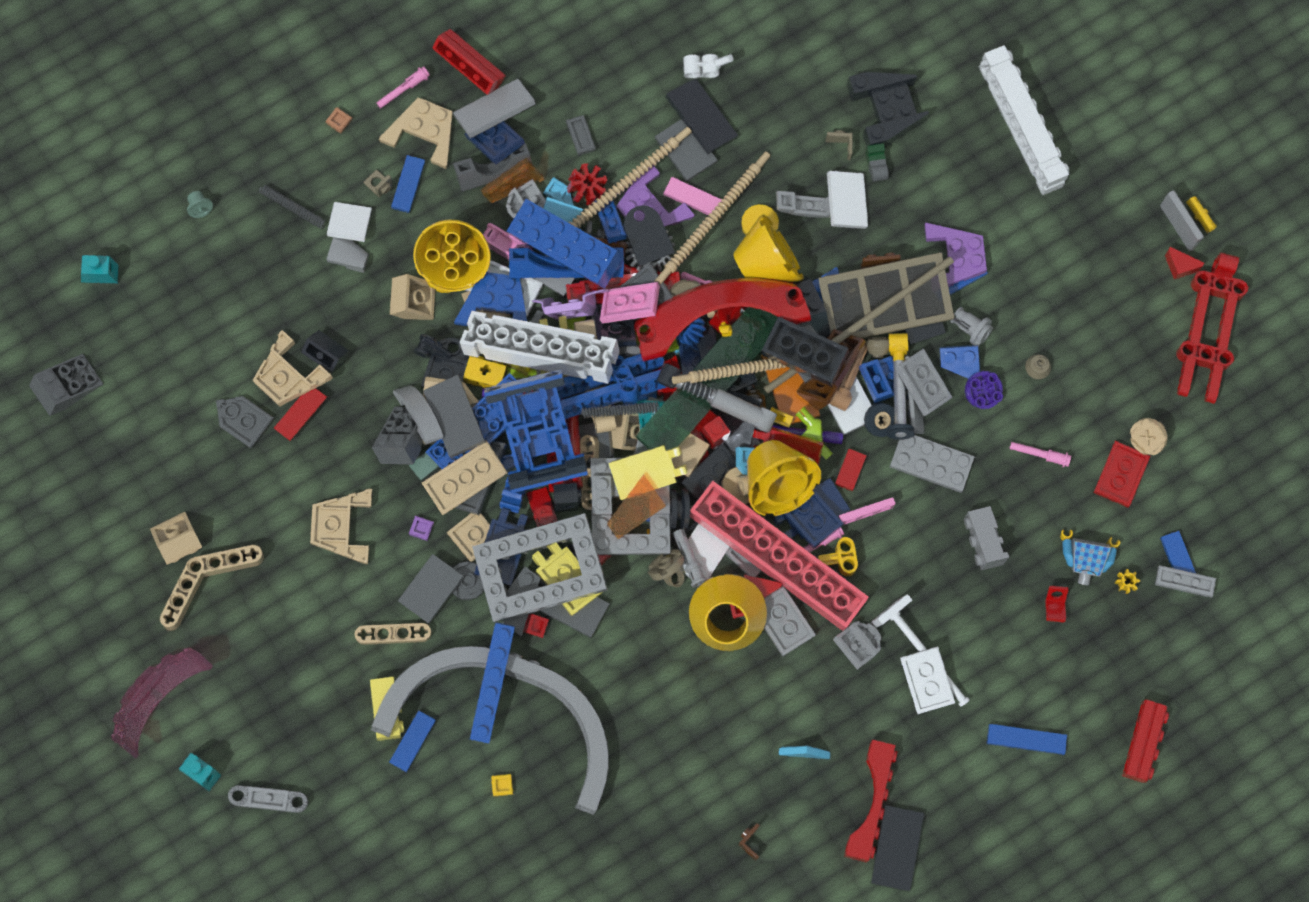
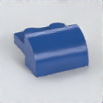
(879, 378)

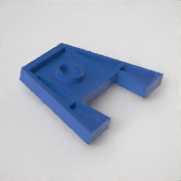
(494, 294)

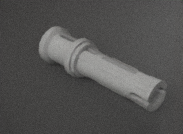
(692, 566)

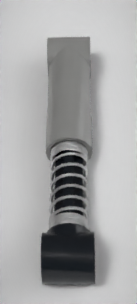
(719, 399)

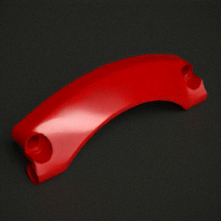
(688, 306)

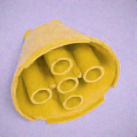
(451, 255)

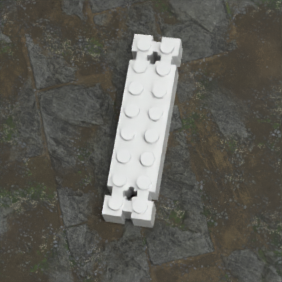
(1024, 120)
(539, 346)

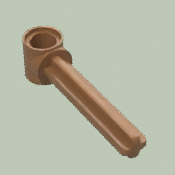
(842, 396)

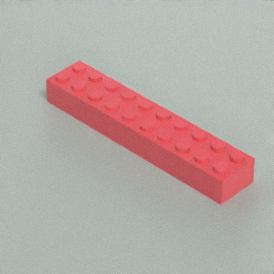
(778, 556)

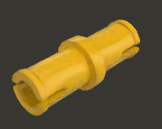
(1201, 214)

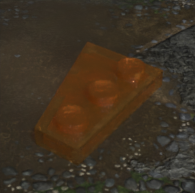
(513, 178)
(636, 508)

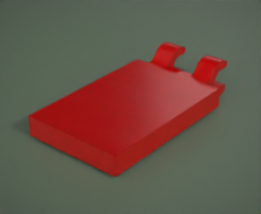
(802, 444)

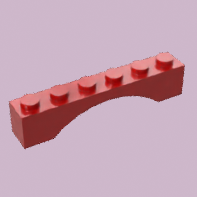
(879, 762)

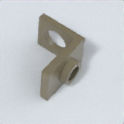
(841, 137)
(383, 187)

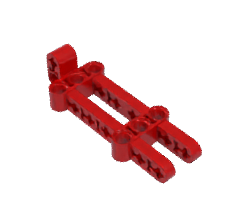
(1222, 272)

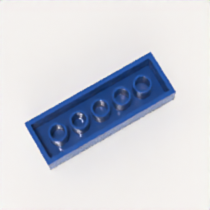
(565, 243)

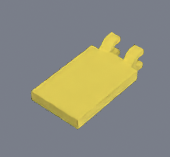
(653, 463)
(560, 567)

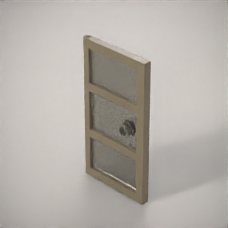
(858, 292)

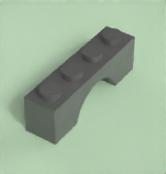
(472, 174)

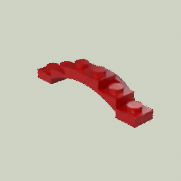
(577, 290)

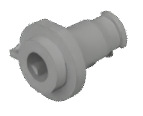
(973, 326)

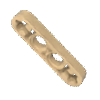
(584, 448)
(393, 629)

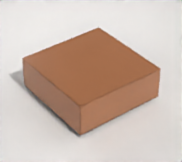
(338, 120)

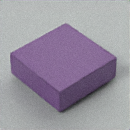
(421, 528)

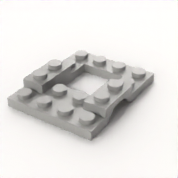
(603, 490)

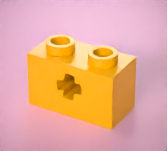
(475, 368)

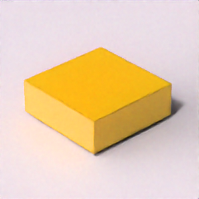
(502, 785)

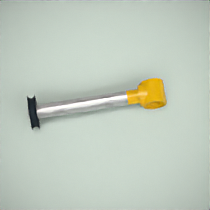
(898, 349)

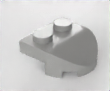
(527, 191)
(859, 643)

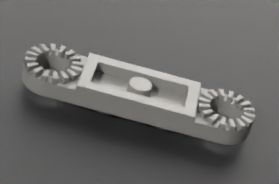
(267, 799)

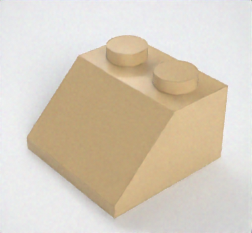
(412, 298)
(626, 428)
(175, 538)

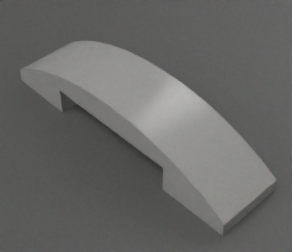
(802, 205)
(421, 413)

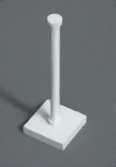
(893, 613)

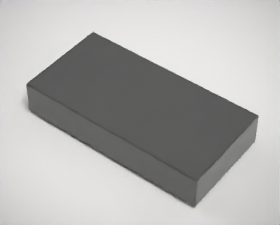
(580, 135)

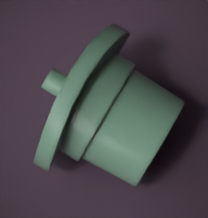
(198, 205)

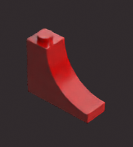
(713, 429)

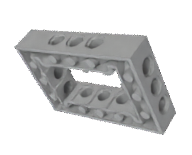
(588, 584)

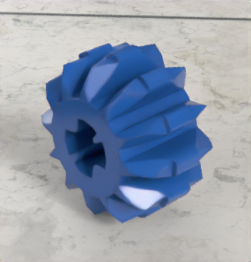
(692, 332)

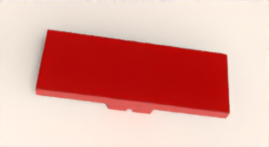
(300, 413)
(541, 507)

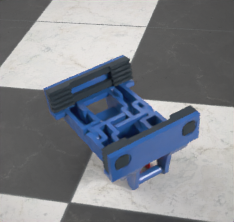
(543, 439)

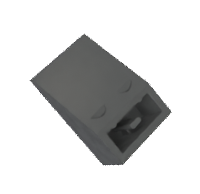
(65, 384)
(398, 439)

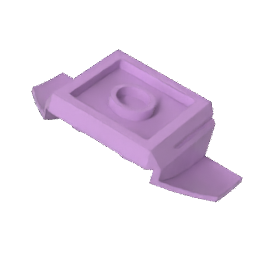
(573, 309)

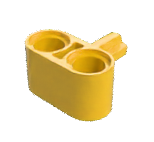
(841, 557)

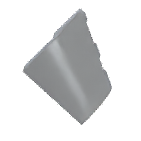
(347, 254)

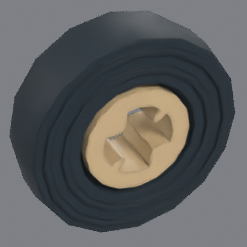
(872, 418)

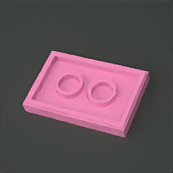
(630, 302)

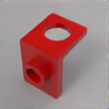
(1056, 605)

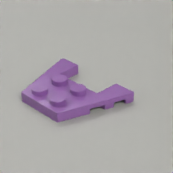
(640, 195)
(964, 249)

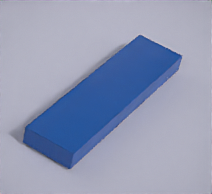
(1026, 739)

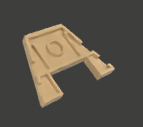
(426, 122)
(281, 380)
(332, 525)

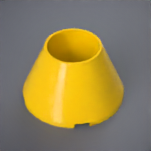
(766, 254)
(780, 478)
(728, 590)

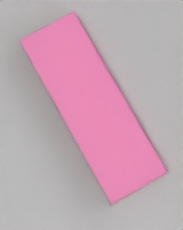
(691, 196)
(867, 511)

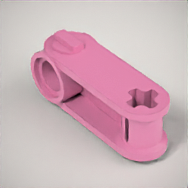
(501, 241)

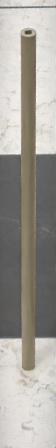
(869, 317)

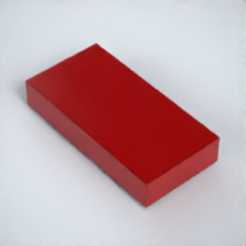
(850, 469)

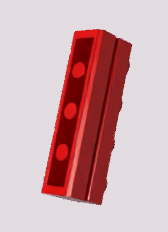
(468, 61)
(1145, 741)

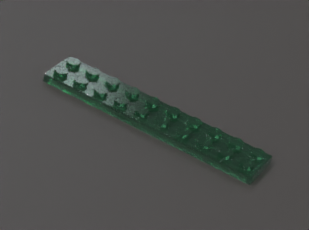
(682, 409)

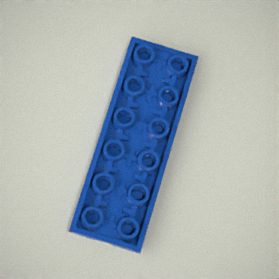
(490, 423)

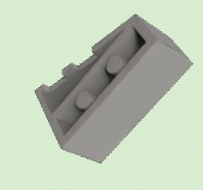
(985, 538)

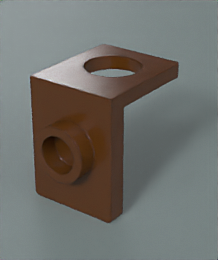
(746, 835)

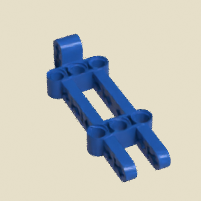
(624, 386)

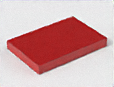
(1121, 474)

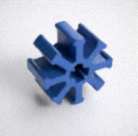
(510, 500)

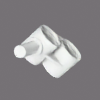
(707, 67)

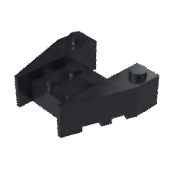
(890, 103)

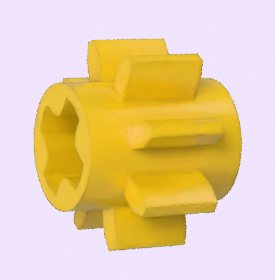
(1126, 587)

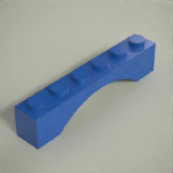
(528, 264)
(492, 682)

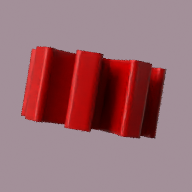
(582, 176)

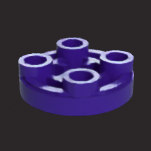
(983, 390)

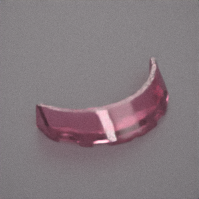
(149, 691)

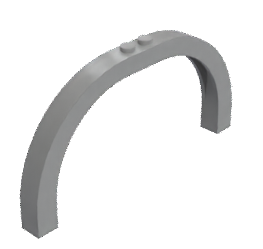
(526, 671)

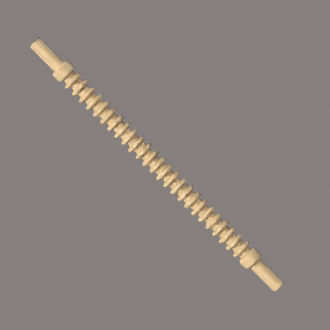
(672, 143)
(671, 266)
(732, 370)

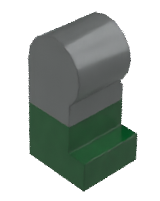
(877, 162)

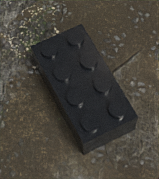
(805, 351)

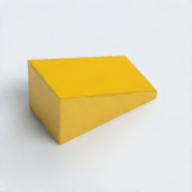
(782, 417)

